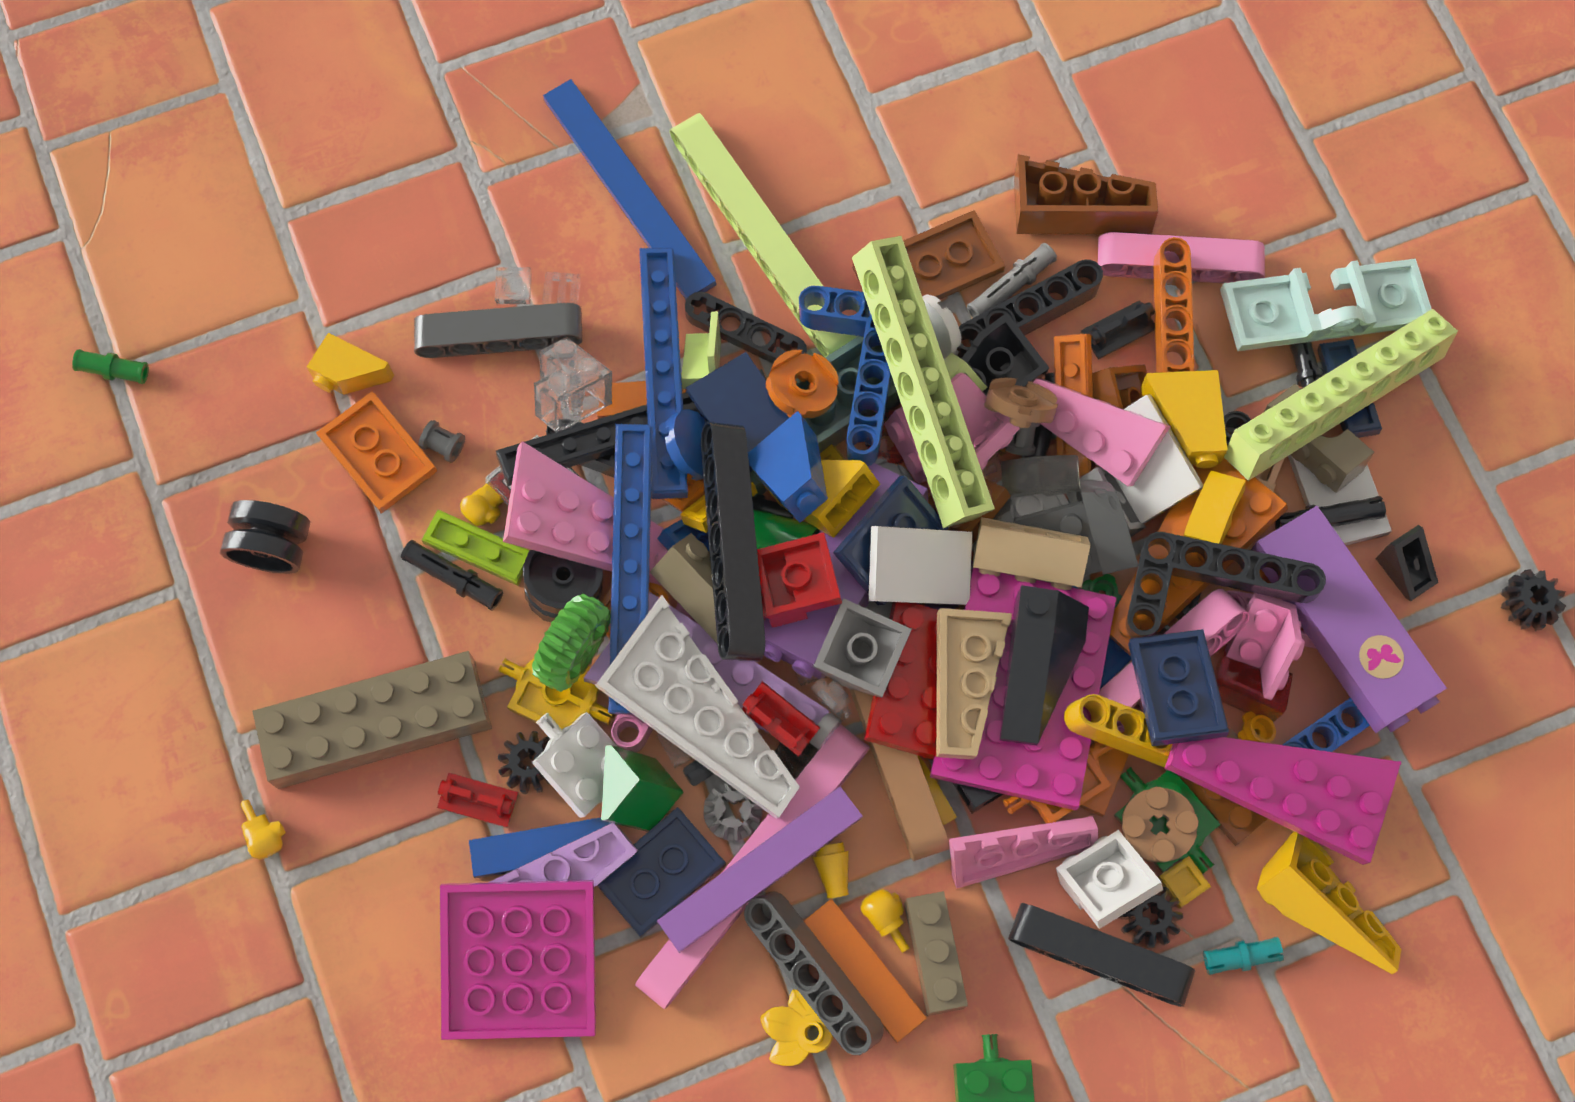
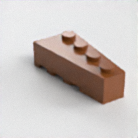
(1080, 201)

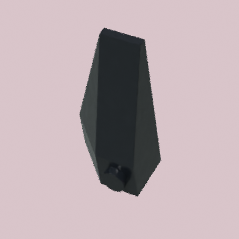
(1004, 353)
(1043, 650)

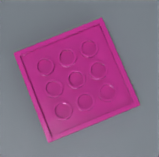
(517, 960)

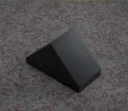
(1409, 563)

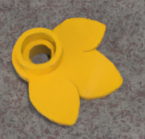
(790, 1030)

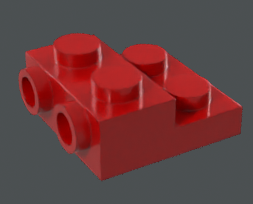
(796, 579)

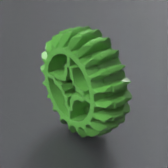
(571, 642)

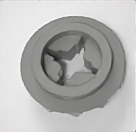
(731, 828)

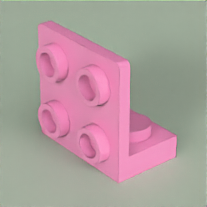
(1269, 641)

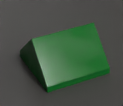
(636, 789)

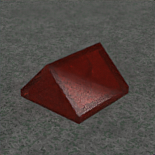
(1242, 688)

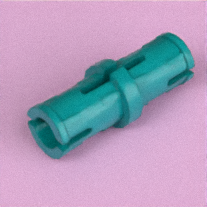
(1243, 955)

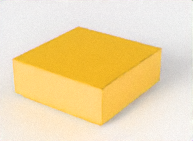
(1184, 881)

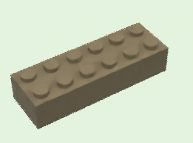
(371, 720)

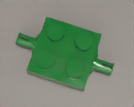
(1206, 824)
(993, 1077)

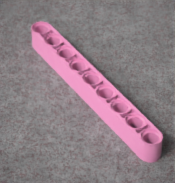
(821, 776)

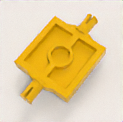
(535, 699)

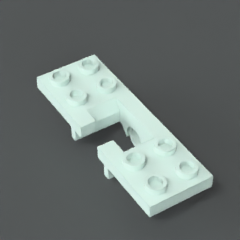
(1281, 313)

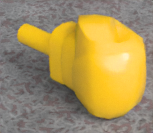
(482, 506)
(261, 836)
(884, 913)

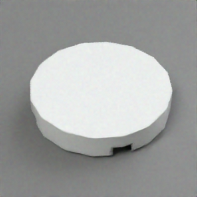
(944, 326)

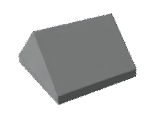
(861, 649)

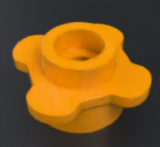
(1261, 724)

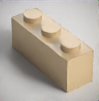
(1031, 553)

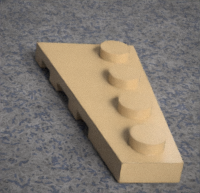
(966, 672)

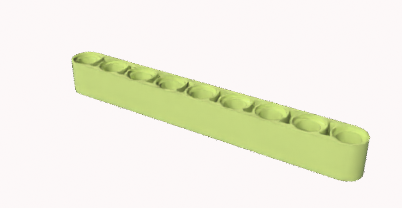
(751, 221)

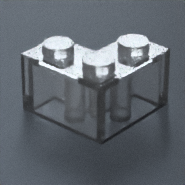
(570, 385)

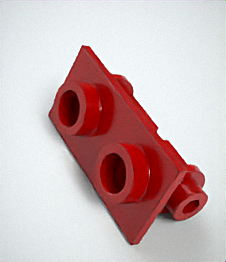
(780, 718)
(477, 799)

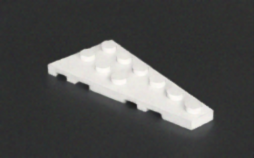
(685, 700)

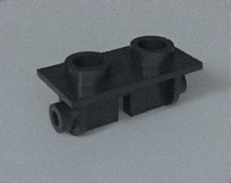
(1121, 328)

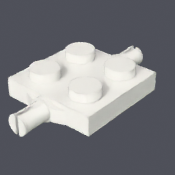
(574, 761)

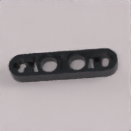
(749, 325)

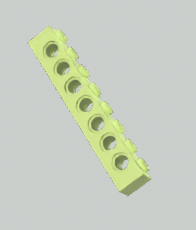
(922, 381)
(1339, 394)

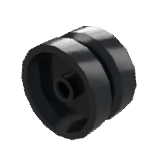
(265, 536)
(555, 581)

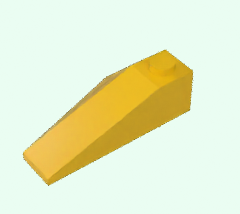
(1311, 894)

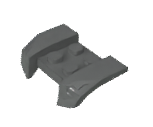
(1095, 517)

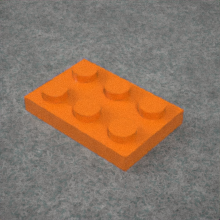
(376, 452)

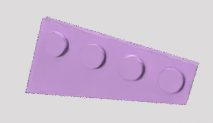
(583, 859)

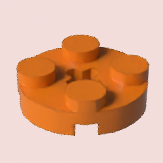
(791, 398)

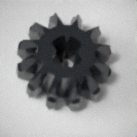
(1547, 599)
(515, 766)
(1158, 928)

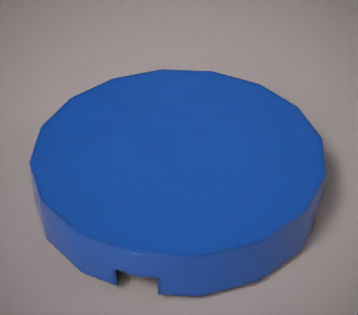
(685, 442)

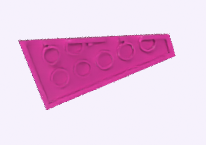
(1311, 791)

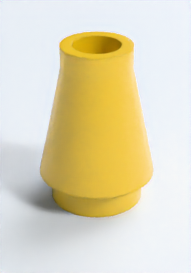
(833, 869)

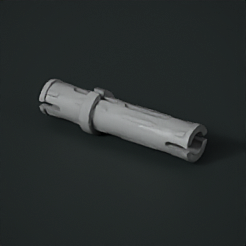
(1023, 273)

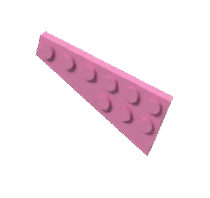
(564, 514)

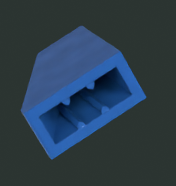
(791, 466)

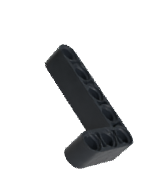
(1213, 573)

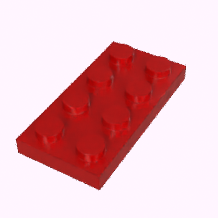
(908, 709)

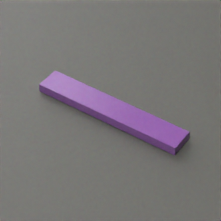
(759, 869)

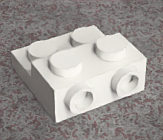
(1108, 879)

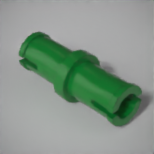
(110, 366)

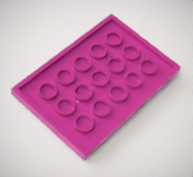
(1057, 765)

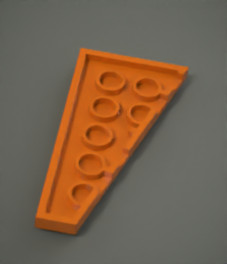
(1250, 519)

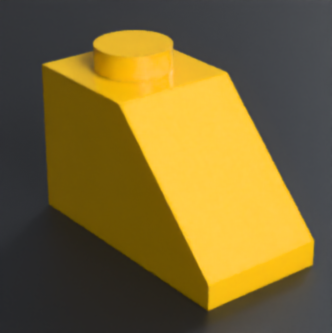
(346, 367)

